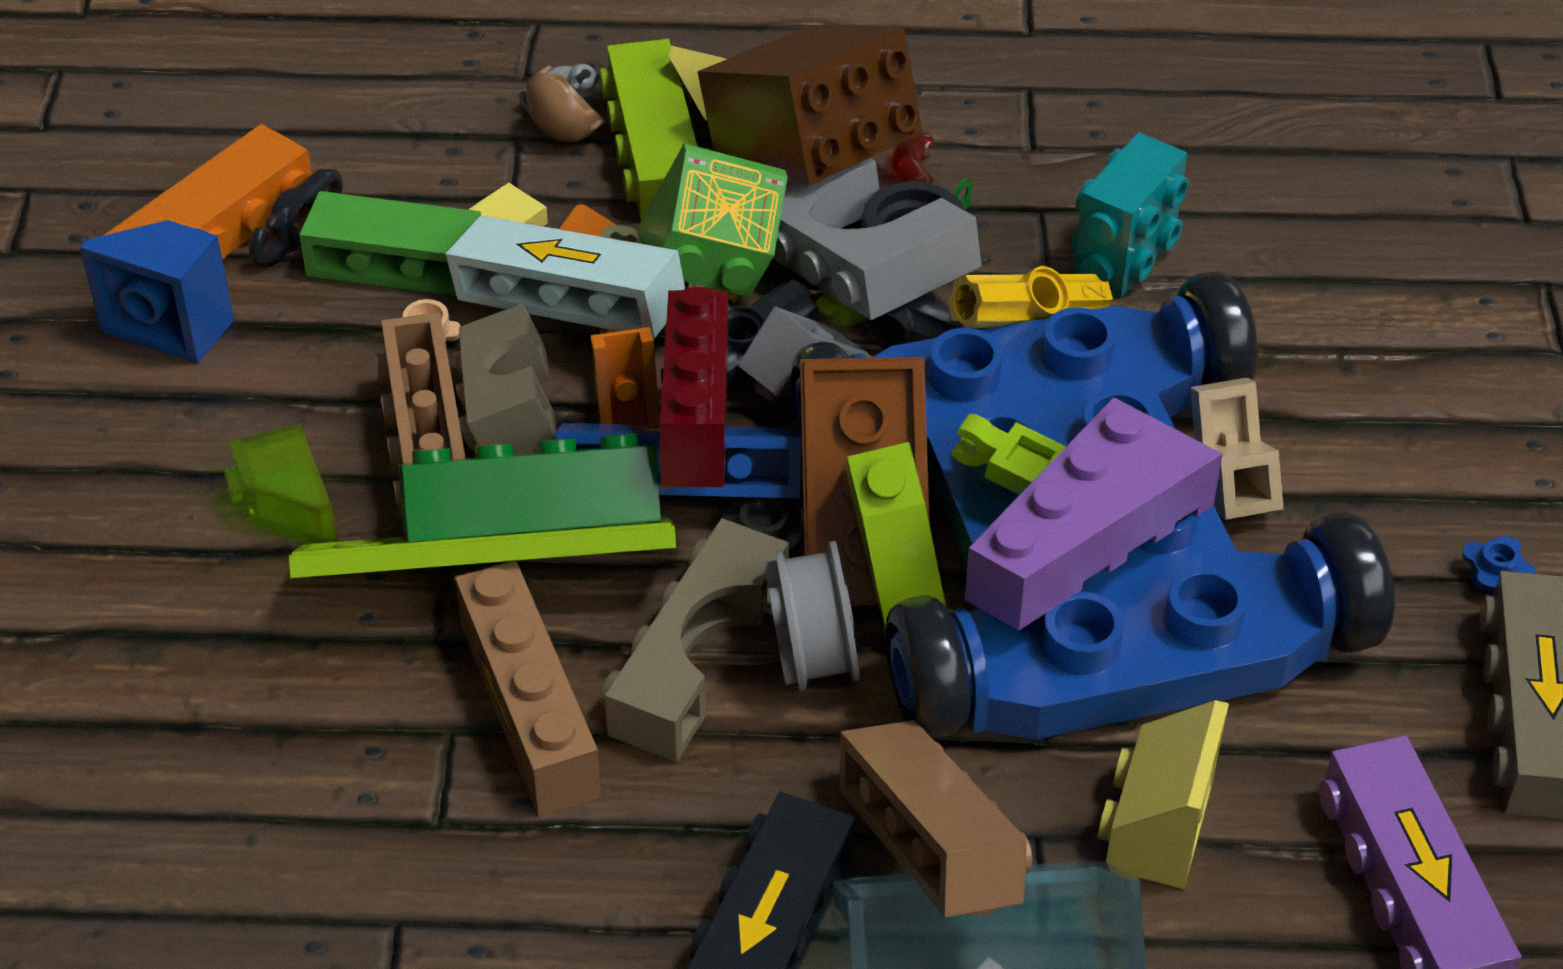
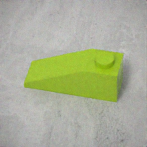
(893, 525)

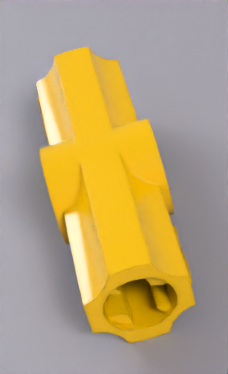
(1014, 299)

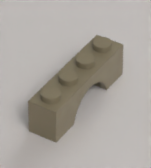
(659, 692)

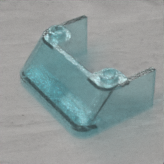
(1069, 920)

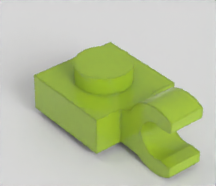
(1011, 457)

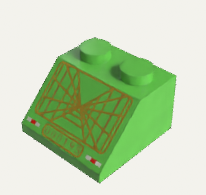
(718, 217)

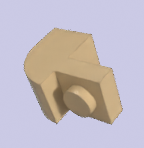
(1250, 469)

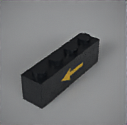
(780, 889)

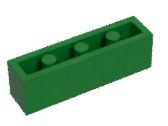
(530, 490)

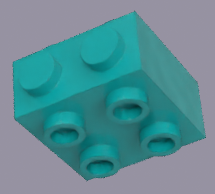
(1130, 213)

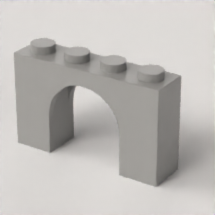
(878, 264)

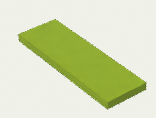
(398, 554)

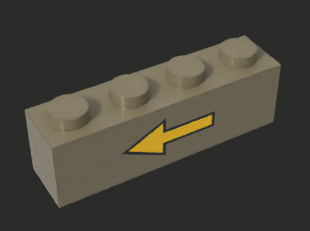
(1528, 689)

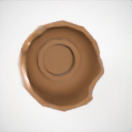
(559, 108)

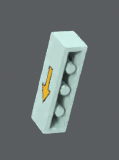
(565, 274)

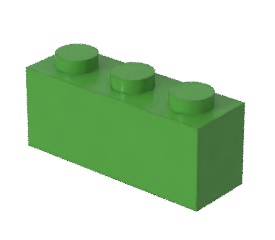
(382, 241)

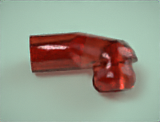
(906, 157)

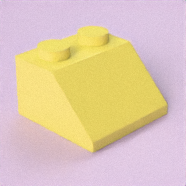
(1164, 794)

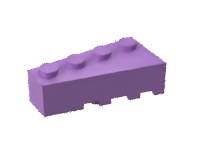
(1087, 510)

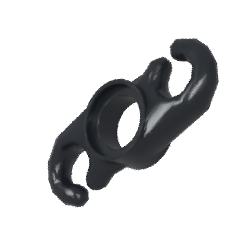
(282, 222)

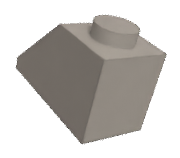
(777, 343)

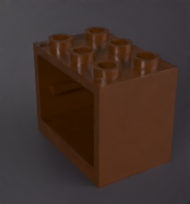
(813, 100)

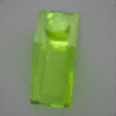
(281, 485)

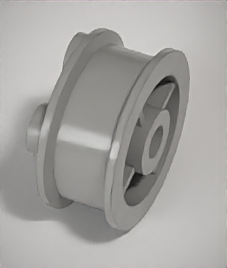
(812, 616)

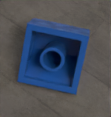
(160, 287)

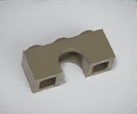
(501, 385)

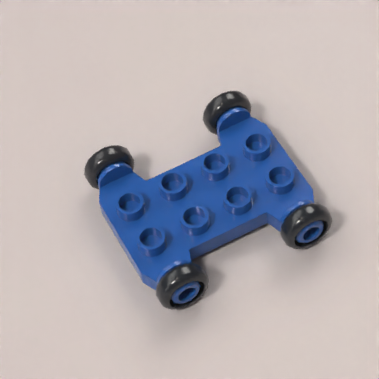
(1183, 613)

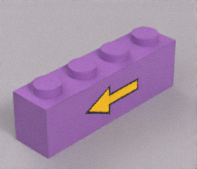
(1413, 860)

